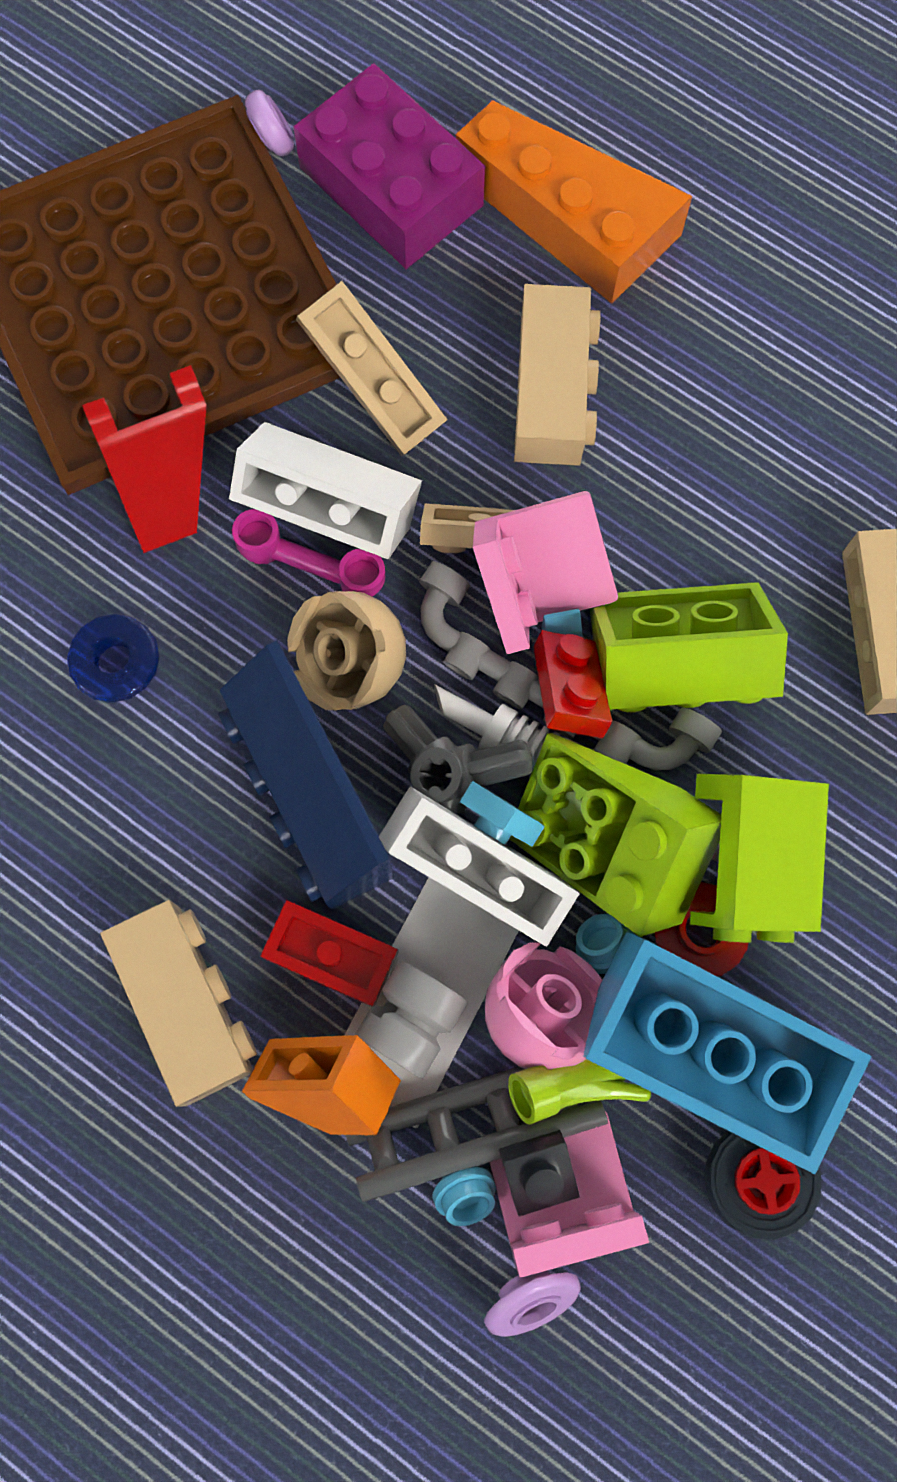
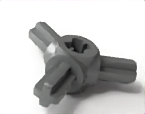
(433, 755)

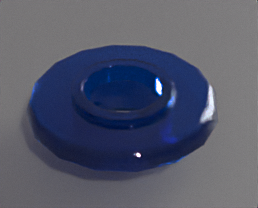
(98, 637)

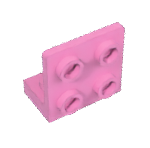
(542, 564)
(580, 1228)

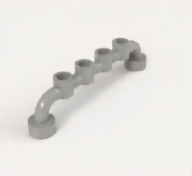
(519, 684)

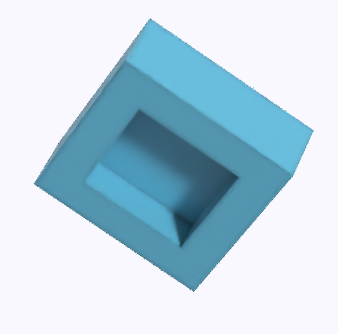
(499, 817)

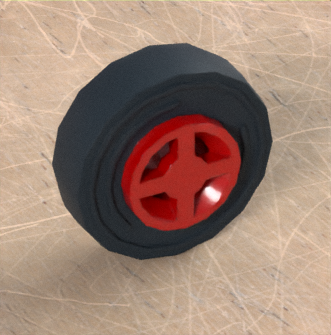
(788, 1190)

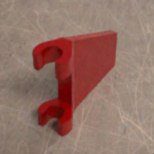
(157, 463)

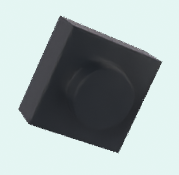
(539, 1173)

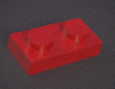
(572, 684)
(329, 953)

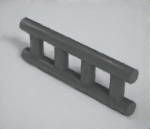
(451, 1154)

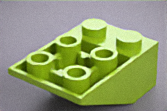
(619, 834)

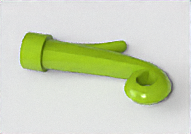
(543, 1091)

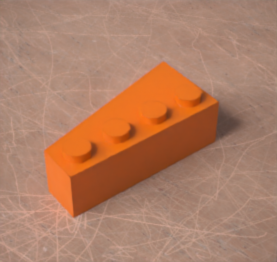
(575, 200)

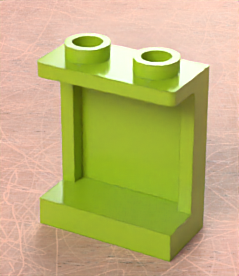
(766, 857)

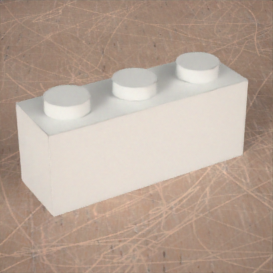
(324, 489)
(477, 866)

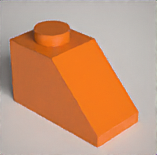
(324, 1083)

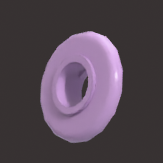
(531, 1302)

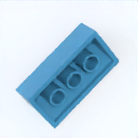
(722, 1052)

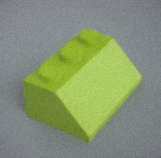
(690, 647)

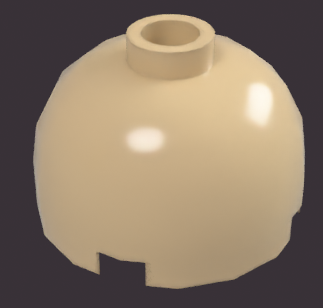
(346, 649)

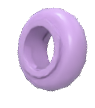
(269, 123)

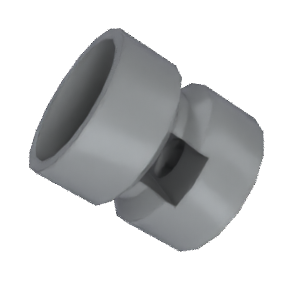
(411, 1018)

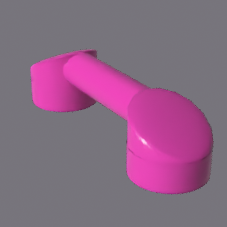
(260, 542)

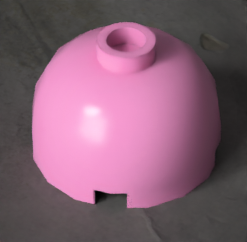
(542, 1006)

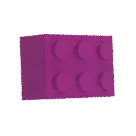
(390, 165)

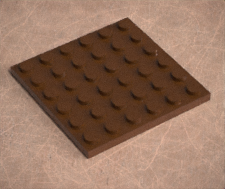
(152, 265)

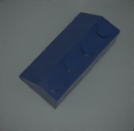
(304, 779)

